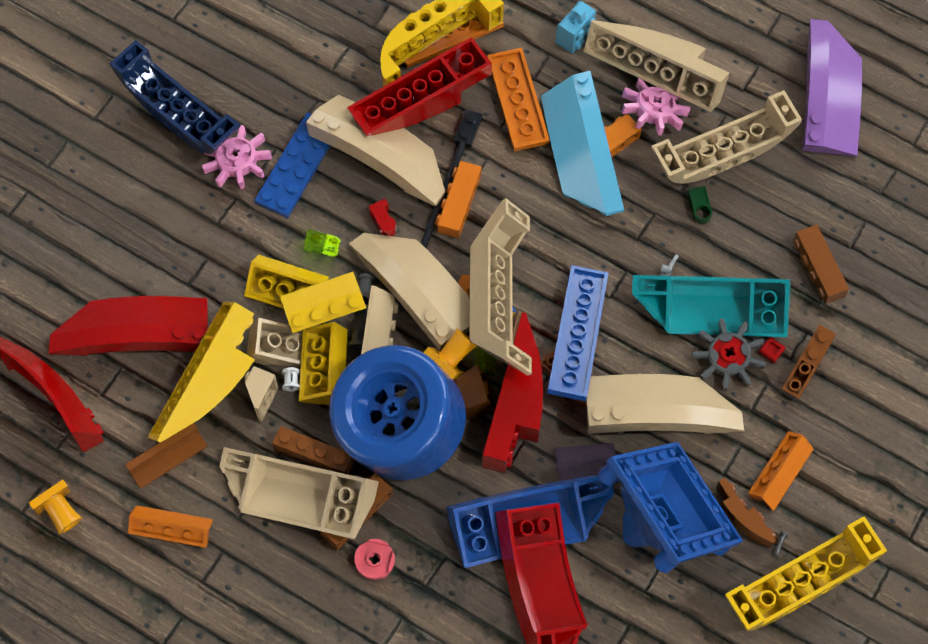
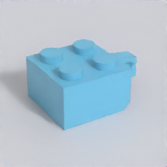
(575, 27)

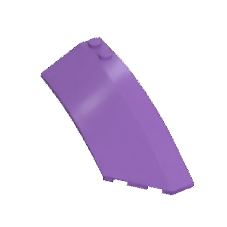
(831, 92)

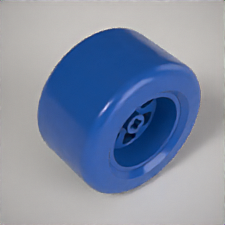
(362, 394)

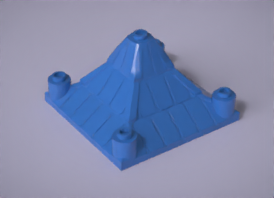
(668, 506)

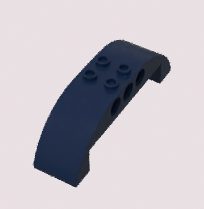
(171, 101)

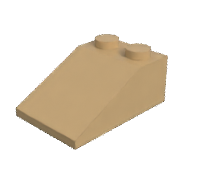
(274, 343)

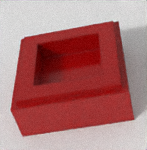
(772, 350)

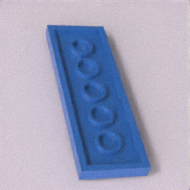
(292, 172)

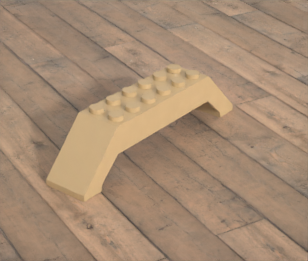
(492, 285)

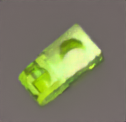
(321, 243)

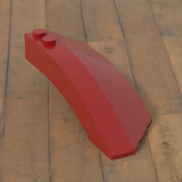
(55, 390)

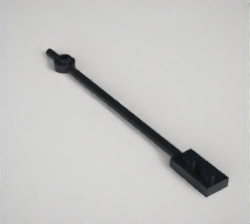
(464, 137)

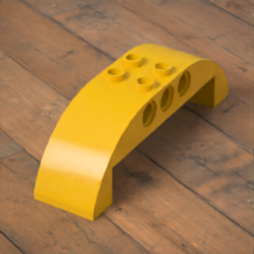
(429, 26)
(806, 576)

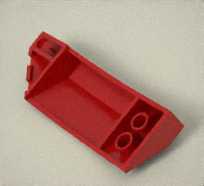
(133, 325)
(540, 574)

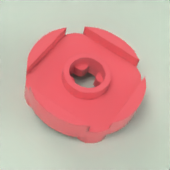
(380, 569)

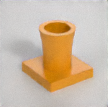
(452, 353)
(57, 507)

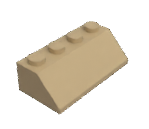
(379, 319)

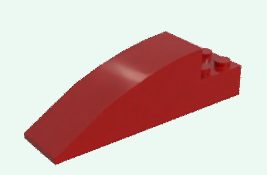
(423, 91)
(518, 406)

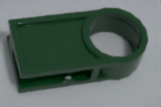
(699, 200)

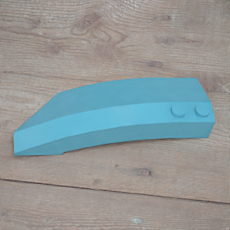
(581, 144)

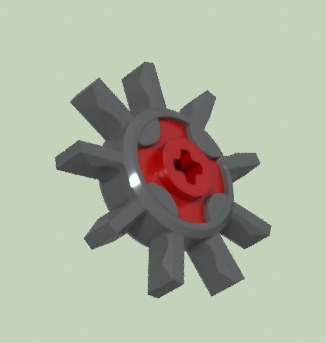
(735, 363)

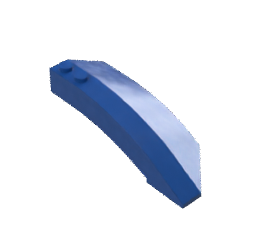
(476, 523)

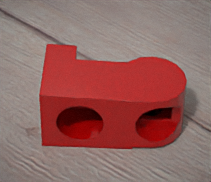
(381, 218)

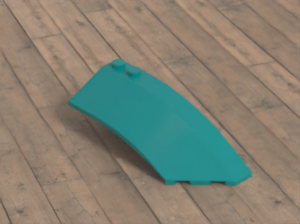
(699, 302)

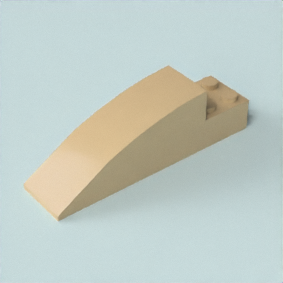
(659, 60)

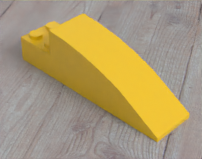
(210, 373)

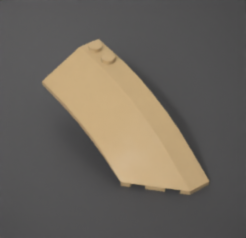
(418, 284)
(298, 493)

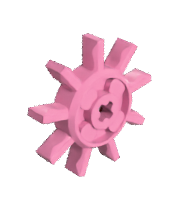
(654, 107)
(237, 158)

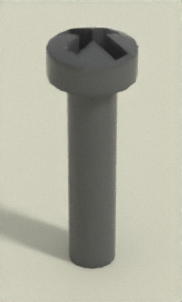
(783, 534)

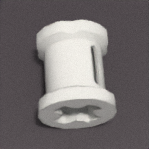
(290, 379)

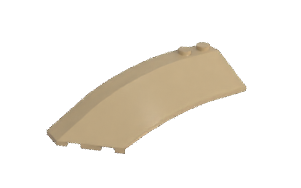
(393, 153)
(658, 404)

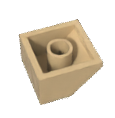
(261, 390)

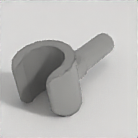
(666, 270)

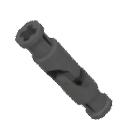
(359, 321)

